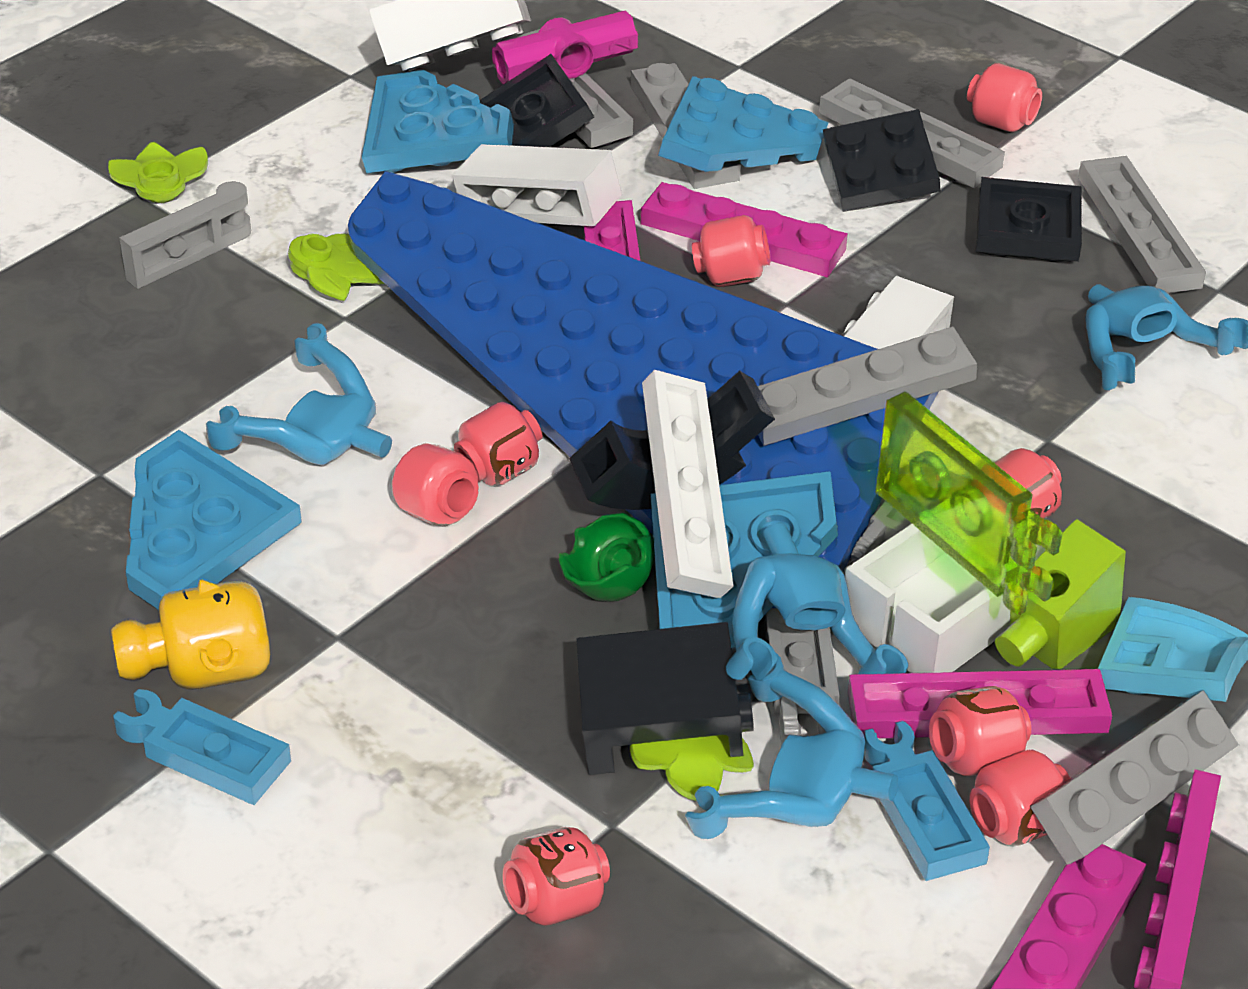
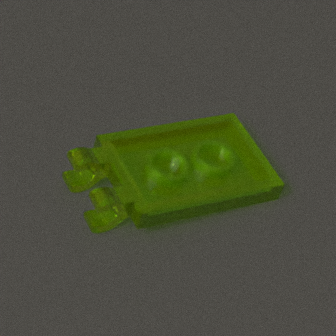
(964, 503)

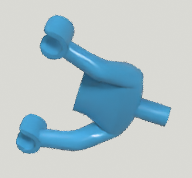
(1144, 316)
(318, 424)
(809, 597)
(810, 772)

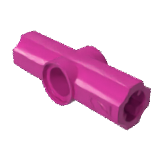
(572, 45)

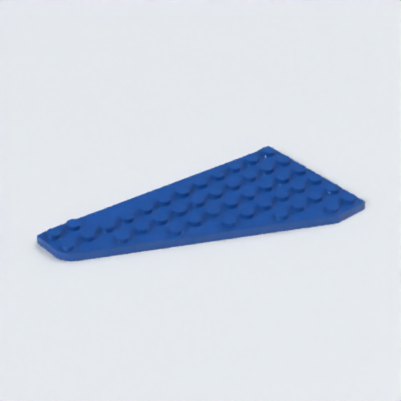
(583, 327)

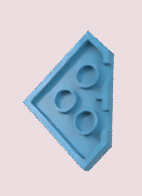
(427, 124)
(727, 125)
(798, 501)
(197, 518)

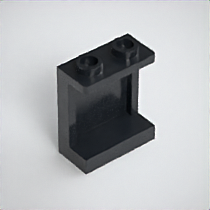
(659, 690)

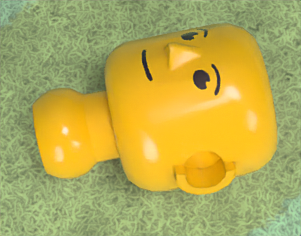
(203, 637)

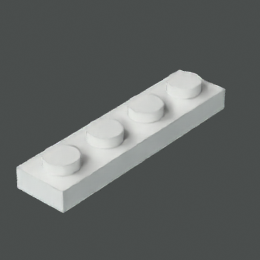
(687, 485)

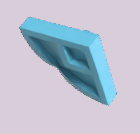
(1172, 652)

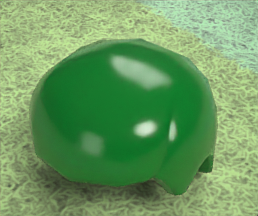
(610, 557)

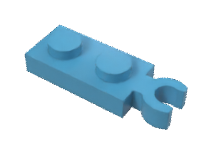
(205, 745)
(927, 807)

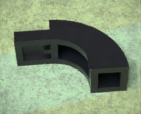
(618, 462)

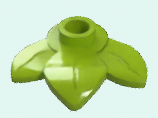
(158, 173)
(329, 264)
(692, 761)

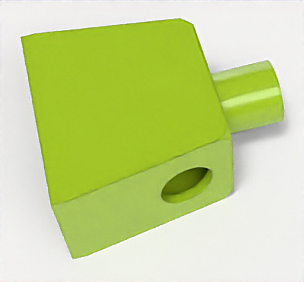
(1081, 603)

